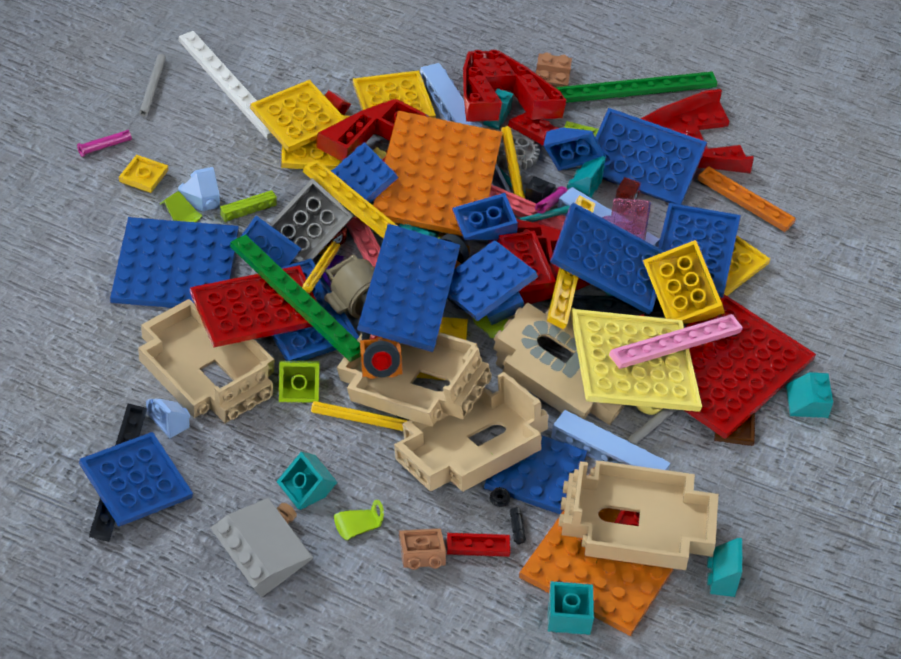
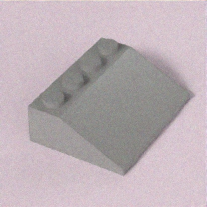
(311, 220)
(262, 545)

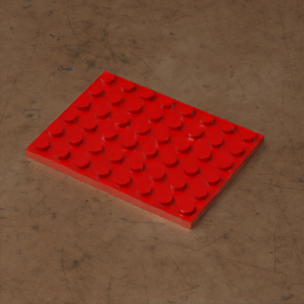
(743, 369)

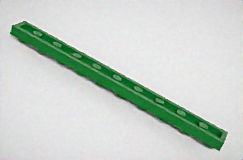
(638, 87)
(297, 297)

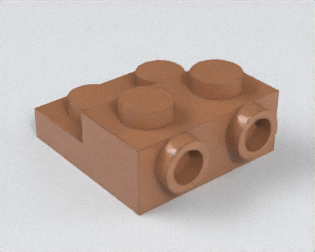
(554, 69)
(422, 548)

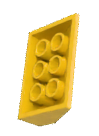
(684, 284)

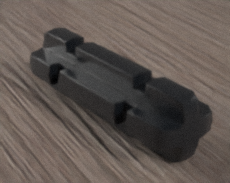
(517, 525)

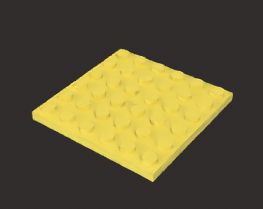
(656, 383)

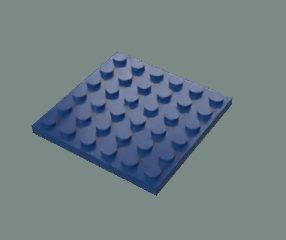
(169, 257)

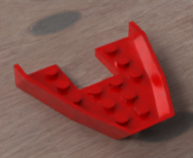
(701, 113)

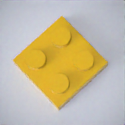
(143, 173)

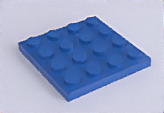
(365, 173)
(488, 280)
(541, 475)
(135, 479)

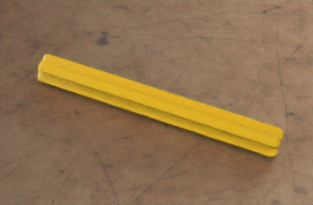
(512, 162)
(321, 267)
(357, 415)

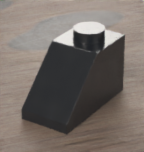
(538, 189)

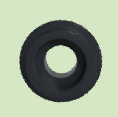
(499, 493)

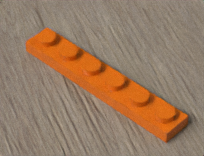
(746, 199)

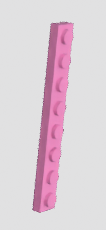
(675, 341)

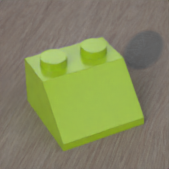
(298, 381)

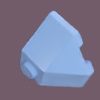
(201, 190)
(168, 416)

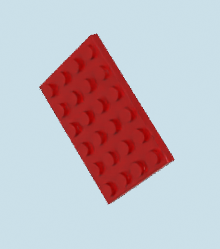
(246, 309)

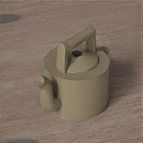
(349, 285)

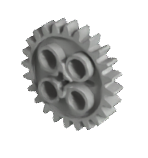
(526, 151)

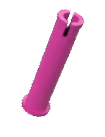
(104, 142)
(551, 200)

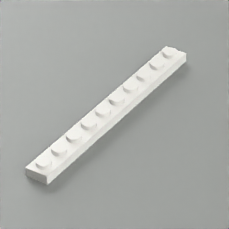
(223, 78)

